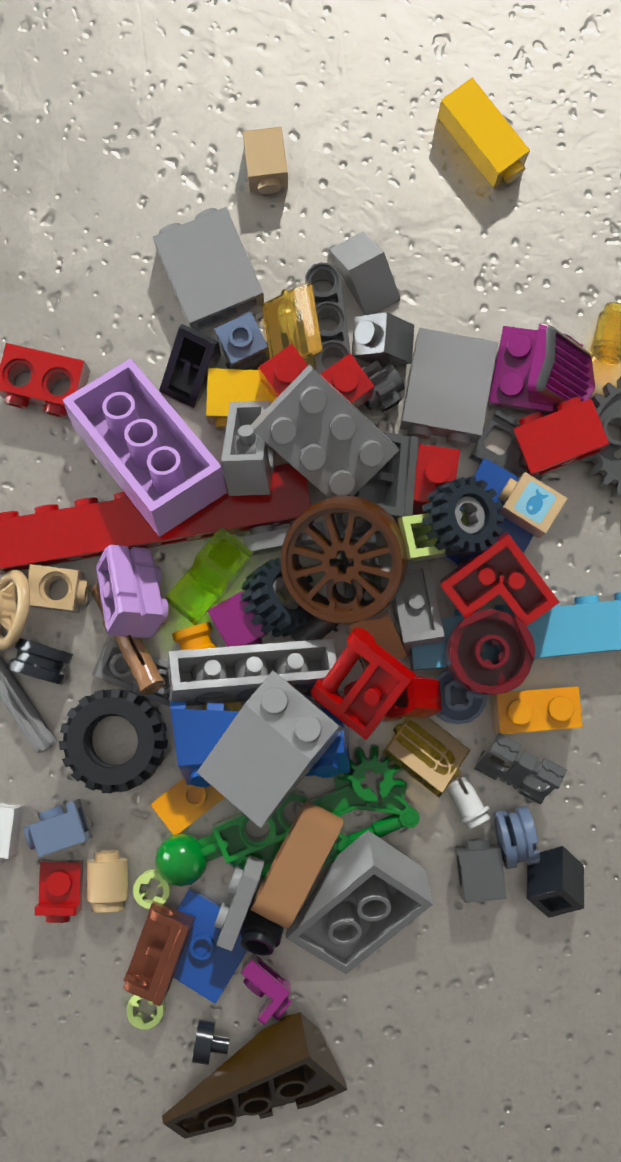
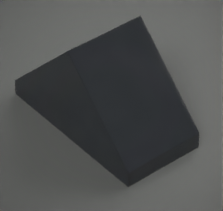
(189, 364)

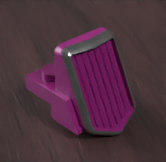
(540, 370)

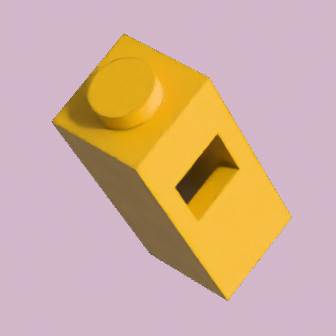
(483, 133)

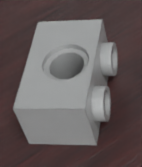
(245, 456)

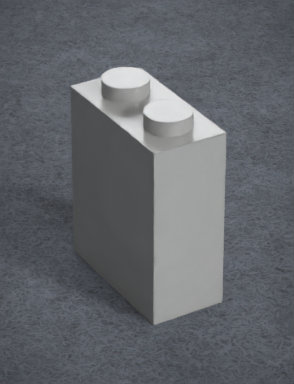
(208, 268)
(448, 387)

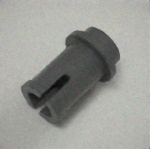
(314, 630)

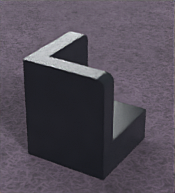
(556, 882)

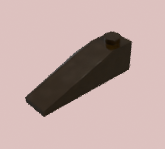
(273, 1069)

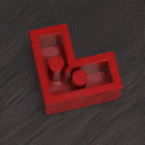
(344, 375)
(501, 571)

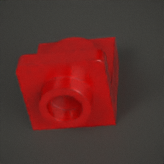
(60, 890)

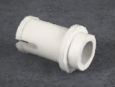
(468, 802)

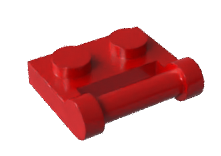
(372, 693)

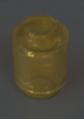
(607, 335)

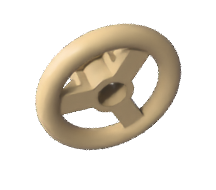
(13, 606)

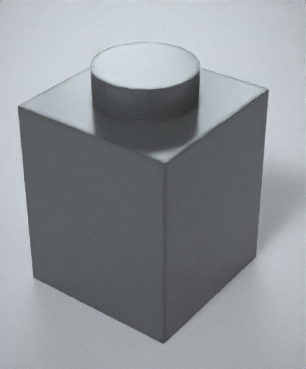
(383, 339)

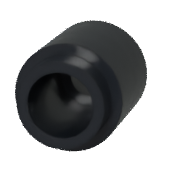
(260, 934)

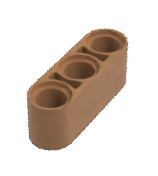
(297, 864)

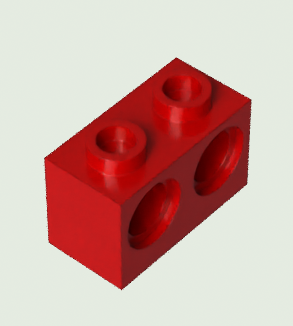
(45, 371)

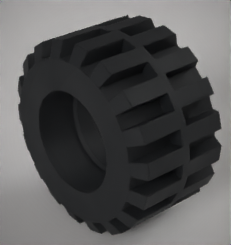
(79, 747)

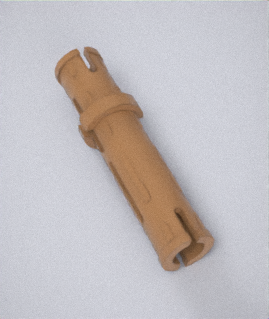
(136, 656)

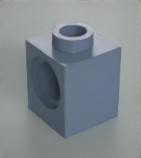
(242, 343)

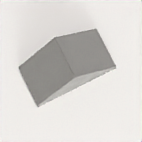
(366, 273)

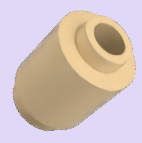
(107, 881)

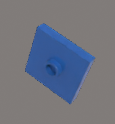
(203, 964)

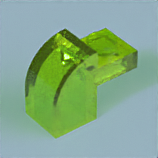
(210, 577)

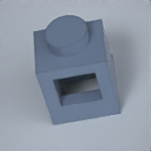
(58, 829)

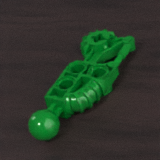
(184, 858)

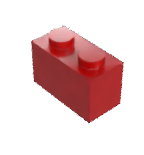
(560, 437)

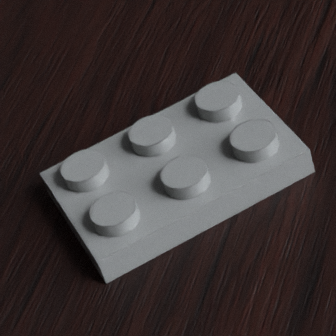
(324, 435)

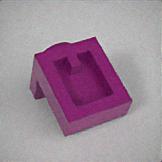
(265, 980)

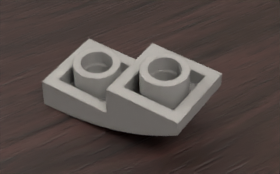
(114, 669)

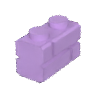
(130, 591)

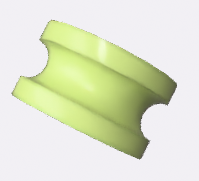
(145, 878)
(138, 1019)

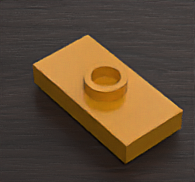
(185, 804)

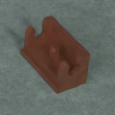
(158, 953)

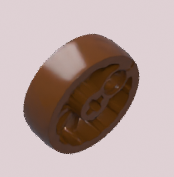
(336, 607)

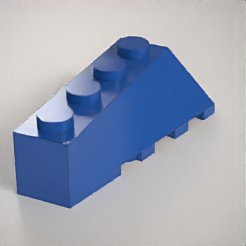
(200, 730)

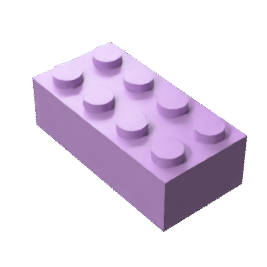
(146, 446)

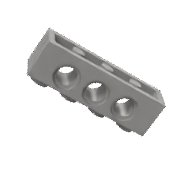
(238, 671)

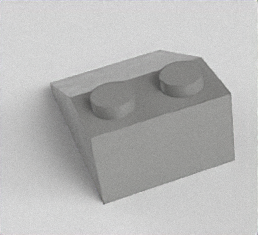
(268, 748)
(361, 903)

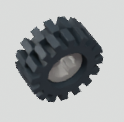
(446, 516)
(265, 604)

